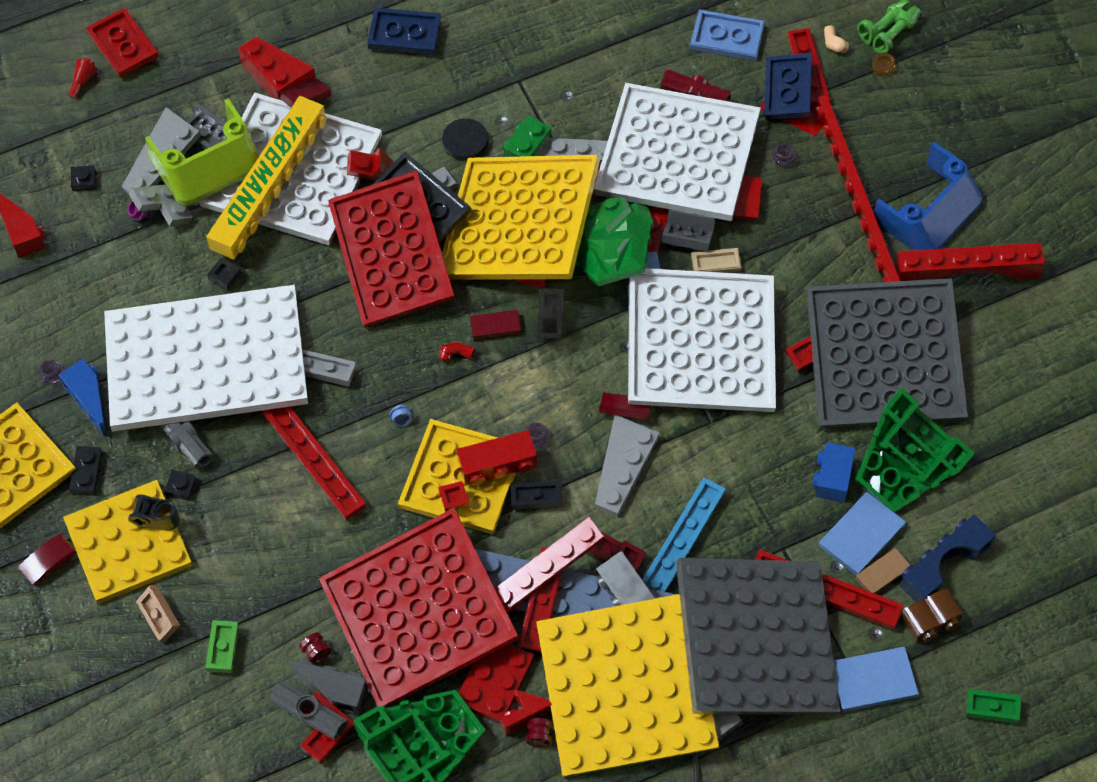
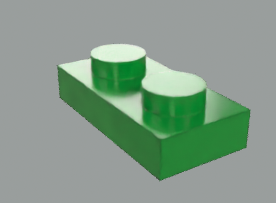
(993, 706)

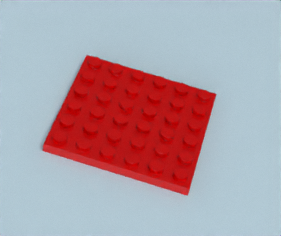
(418, 609)

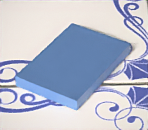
(727, 35)
(862, 534)
(874, 679)

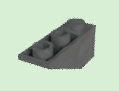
(339, 688)

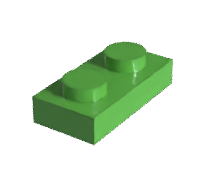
(222, 646)

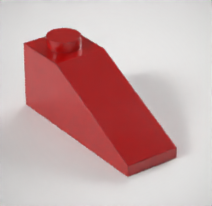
(21, 228)

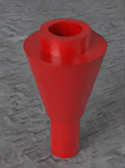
(84, 70)

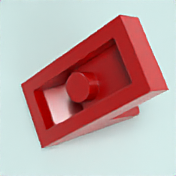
(368, 165)
(530, 707)

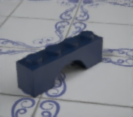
(968, 540)

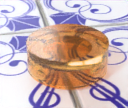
(883, 64)

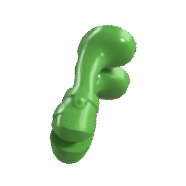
(897, 14)

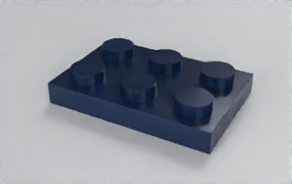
(404, 31)
(788, 86)

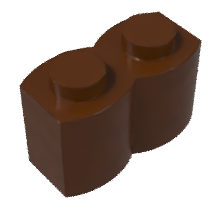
(932, 615)

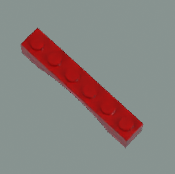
(1012, 260)

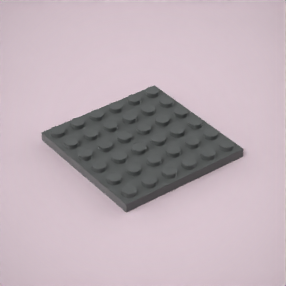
(883, 339)
(757, 637)

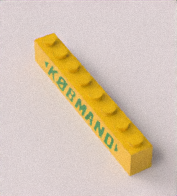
(266, 178)

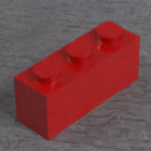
(497, 458)

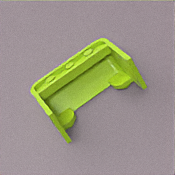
(210, 169)

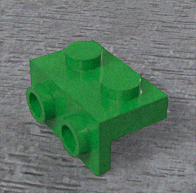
(527, 138)

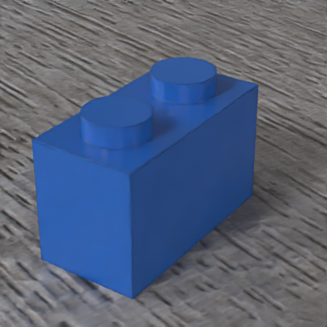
(834, 472)

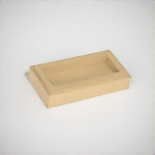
(717, 261)

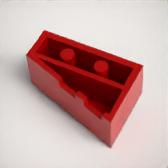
(273, 67)

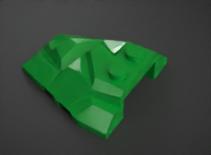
(615, 241)
(908, 454)
(419, 738)

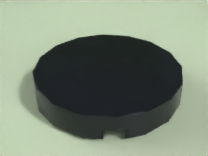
(464, 139)

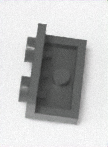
(208, 125)
(688, 230)

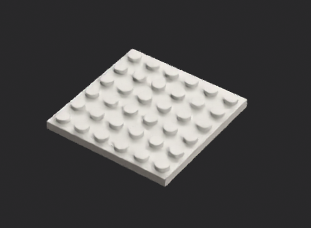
(677, 151)
(321, 174)
(702, 340)

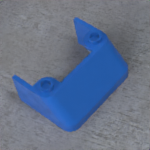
(944, 216)

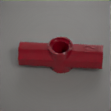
(693, 85)

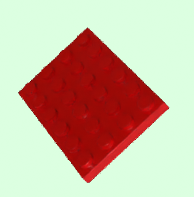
(391, 249)

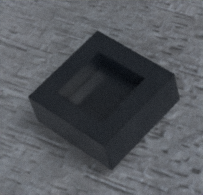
(83, 178)
(224, 273)
(180, 485)

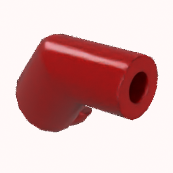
(456, 348)

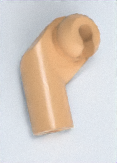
(834, 42)

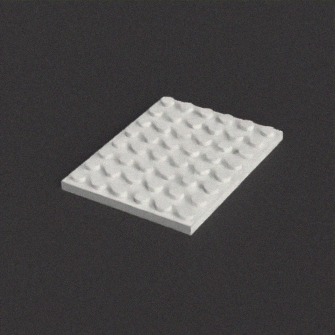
(204, 358)

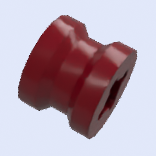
(315, 648)
(539, 732)

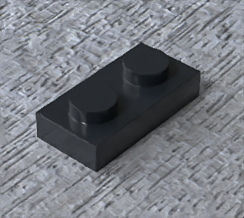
(87, 465)
(536, 495)

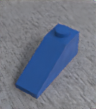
(83, 386)

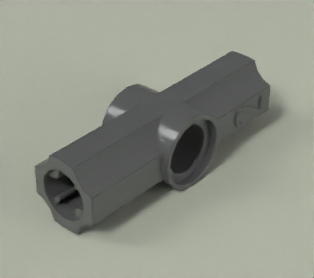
(185, 439)
(320, 719)

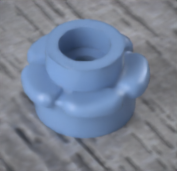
(401, 415)

